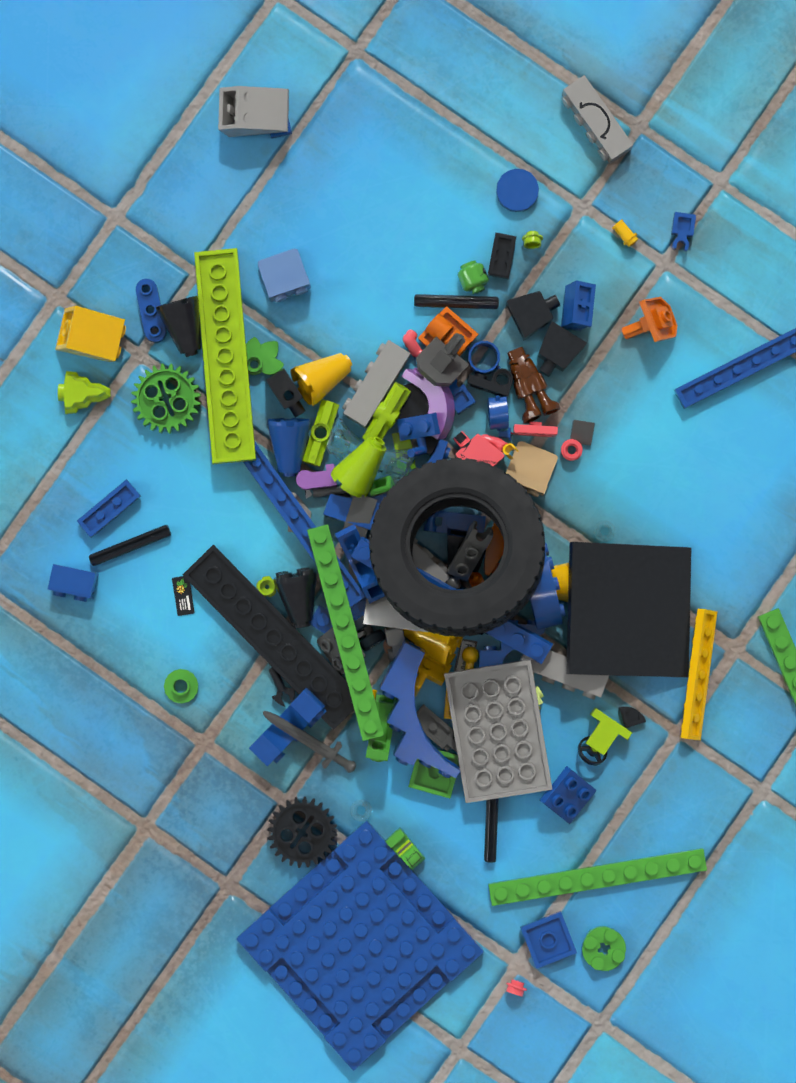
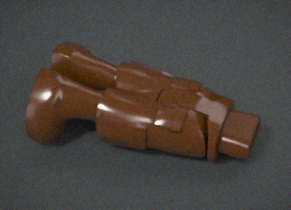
(529, 382)

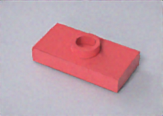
(535, 429)

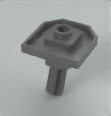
(441, 362)

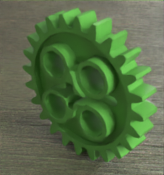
(184, 391)

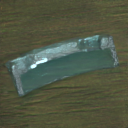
(343, 441)

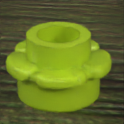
(532, 240)
(267, 580)

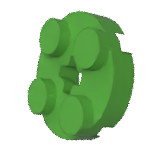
(609, 937)

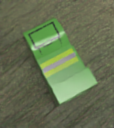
(405, 848)

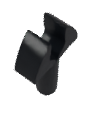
(280, 688)

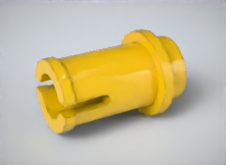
(625, 233)

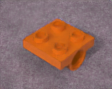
(445, 326)

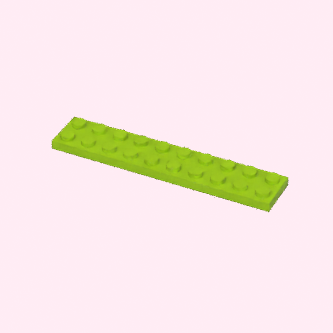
(225, 356)

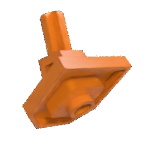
(657, 319)

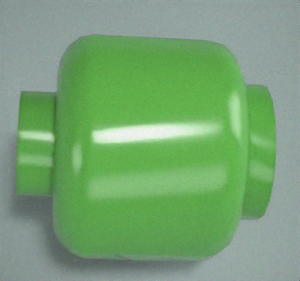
(473, 277)

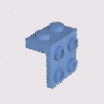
(284, 275)

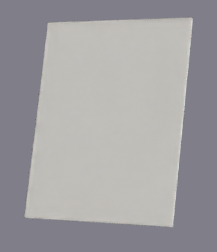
(383, 614)

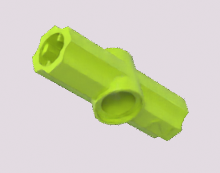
(387, 412)
(316, 446)

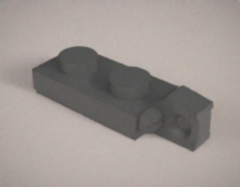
(436, 729)

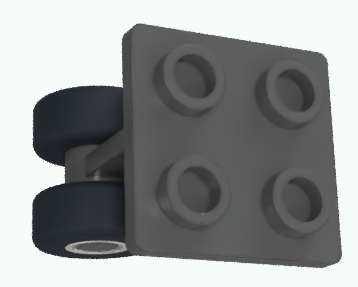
(330, 648)

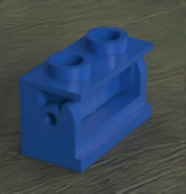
(578, 305)
(73, 582)

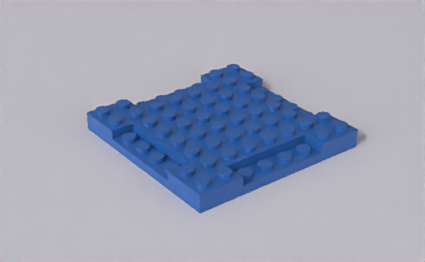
(360, 944)

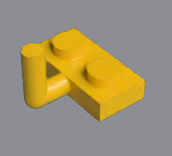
(432, 670)

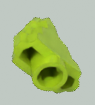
(79, 392)

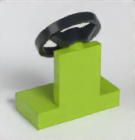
(601, 737)

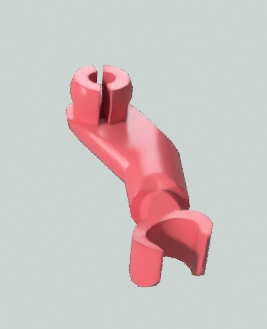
(410, 342)

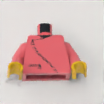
(483, 448)

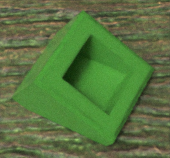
(381, 485)

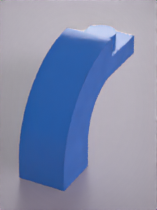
(365, 575)

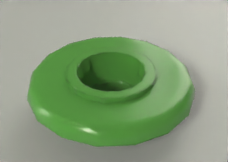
(189, 678)

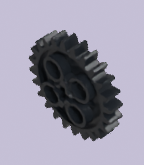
(318, 843)

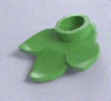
(265, 355)

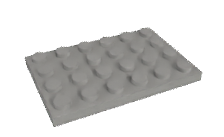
(498, 731)

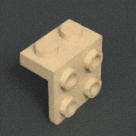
(532, 468)

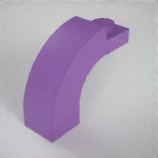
(439, 400)

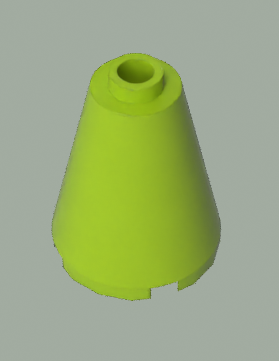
(360, 467)

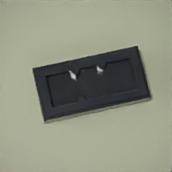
(502, 255)

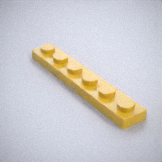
(699, 674)

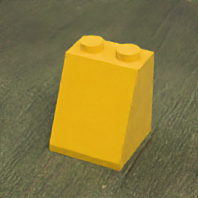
(90, 334)

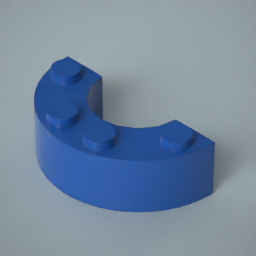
(545, 601)
(302, 712)

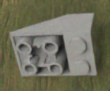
(253, 110)

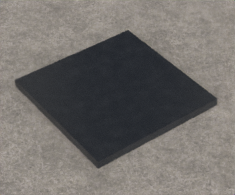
(628, 610)

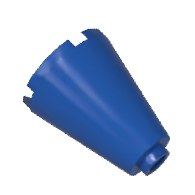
(289, 443)

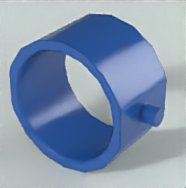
(490, 345)
(498, 413)

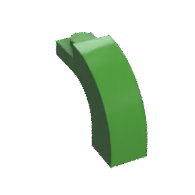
(379, 747)

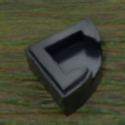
(631, 716)

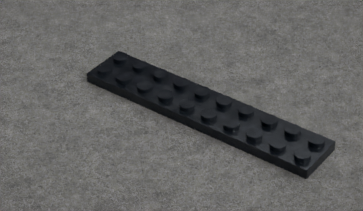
(270, 633)

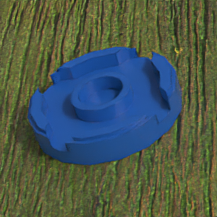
(517, 190)

